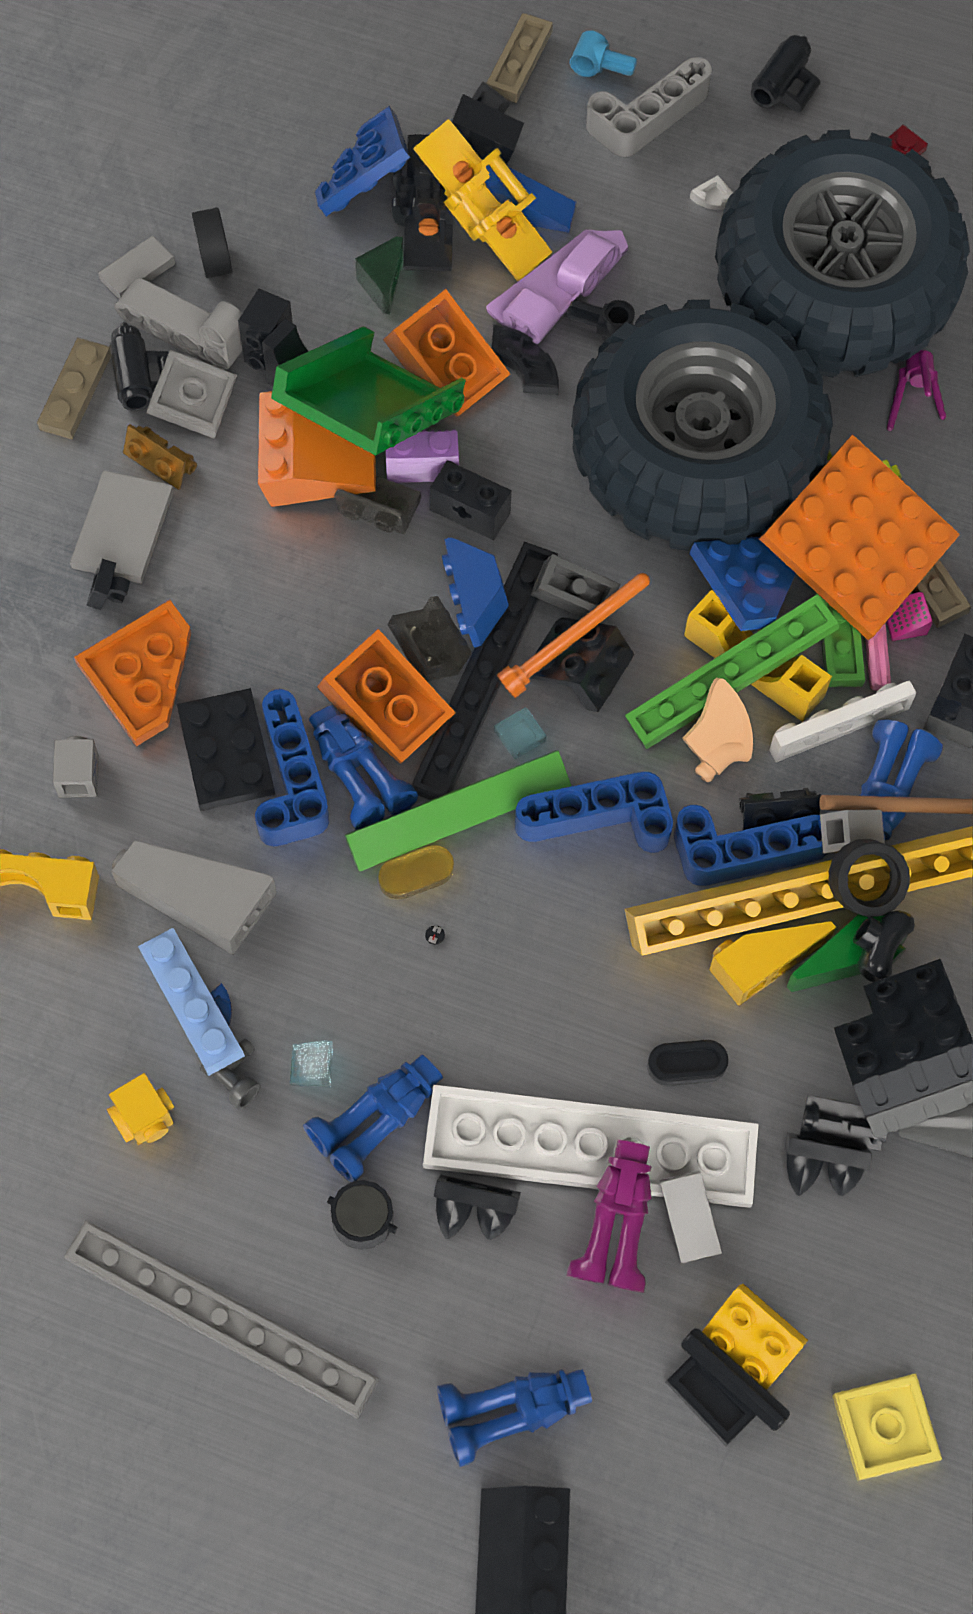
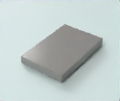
(122, 525)

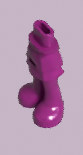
(623, 1192)

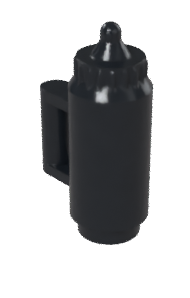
(780, 73)
(132, 367)

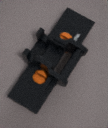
(425, 220)

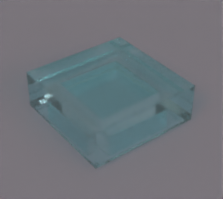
(520, 733)

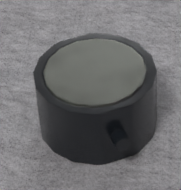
(362, 1214)

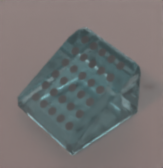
(312, 1064)

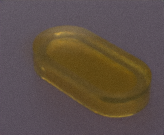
(416, 872)

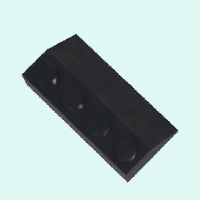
(523, 1550)

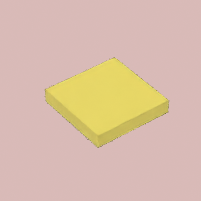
(886, 1427)

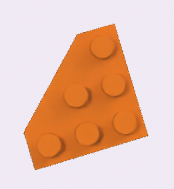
(140, 670)

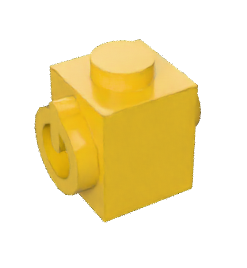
(140, 1111)

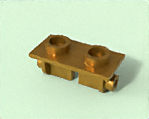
(152, 453)

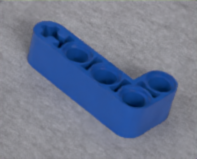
(291, 764)
(594, 815)
(752, 841)

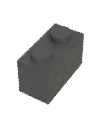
(572, 586)

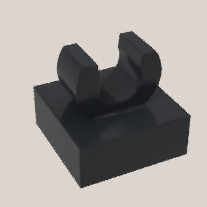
(107, 586)

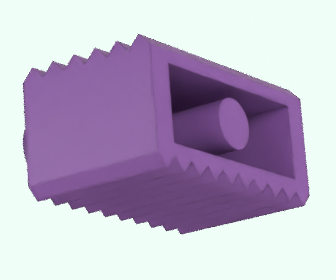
(421, 456)

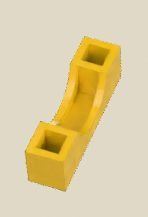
(794, 685)
(66, 883)

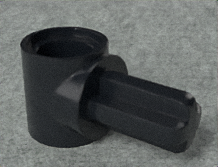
(602, 318)

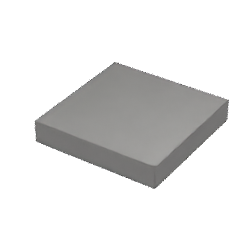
(192, 394)

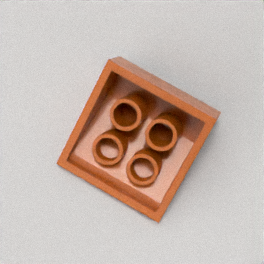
(306, 460)

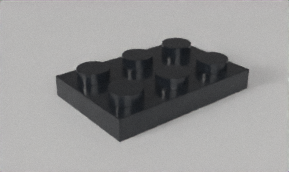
(225, 749)

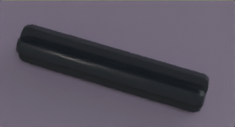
(735, 1379)

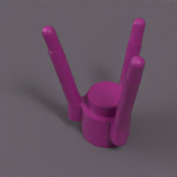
(920, 374)

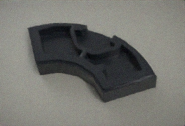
(527, 360)

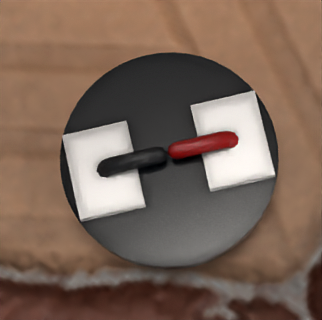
(435, 935)

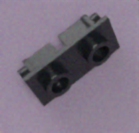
(765, 810)
(838, 1123)

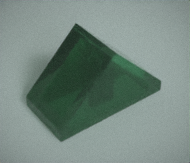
(380, 271)

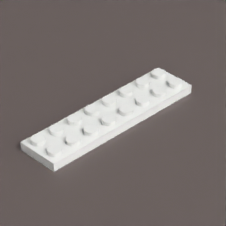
(573, 1142)

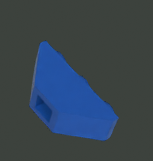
(476, 588)

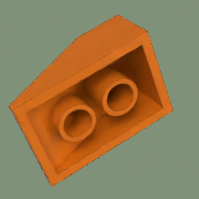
(444, 346)
(386, 697)

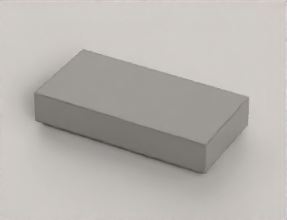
(142, 262)
(690, 1216)

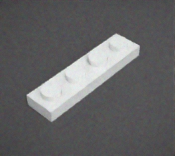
(852, 716)

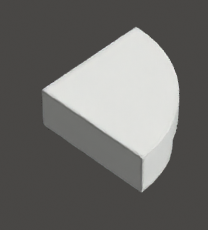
(712, 194)

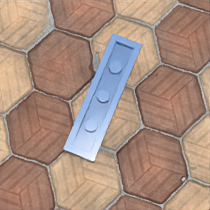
(191, 1001)

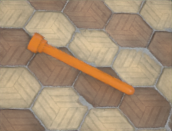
(518, 677)

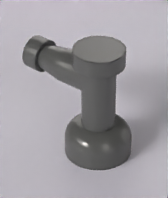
(241, 1090)

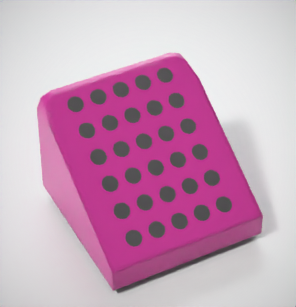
(910, 618)

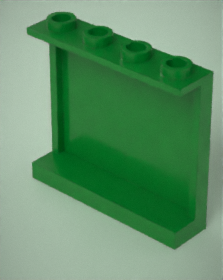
(362, 393)

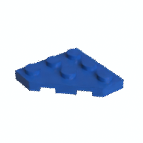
(375, 154)
(745, 579)

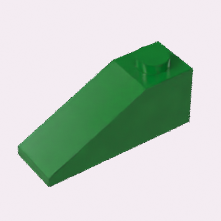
(834, 960)

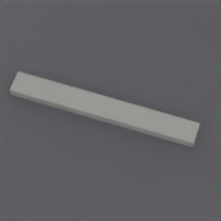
(222, 1319)

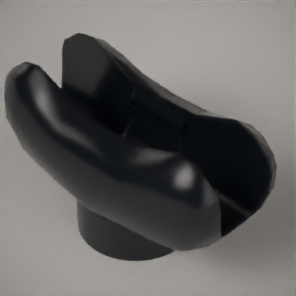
(880, 941)

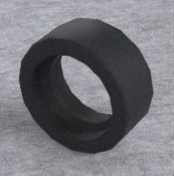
(212, 242)
(897, 885)

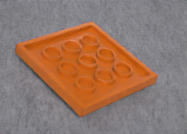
(860, 537)

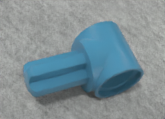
(593, 56)

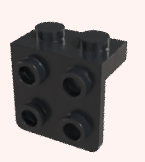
(589, 664)

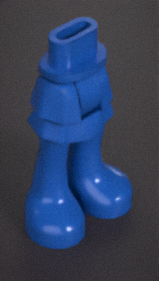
(346, 749)
(920, 749)
(393, 1097)
(538, 1399)

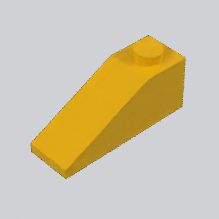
(764, 956)

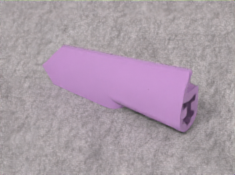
(547, 291)

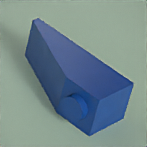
(547, 211)

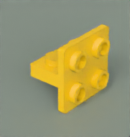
(754, 1335)

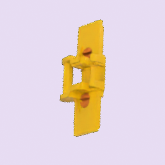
(473, 204)

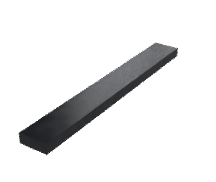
(480, 681)

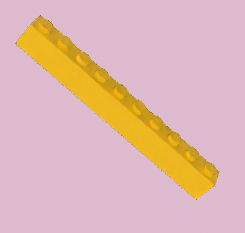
(791, 894)

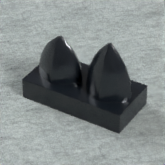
(807, 1157)
(458, 1197)

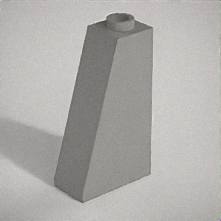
(197, 892)

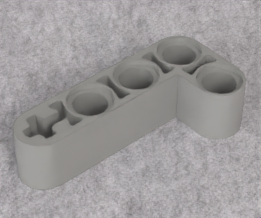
(633, 126)
(202, 334)

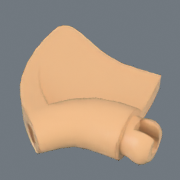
(721, 732)

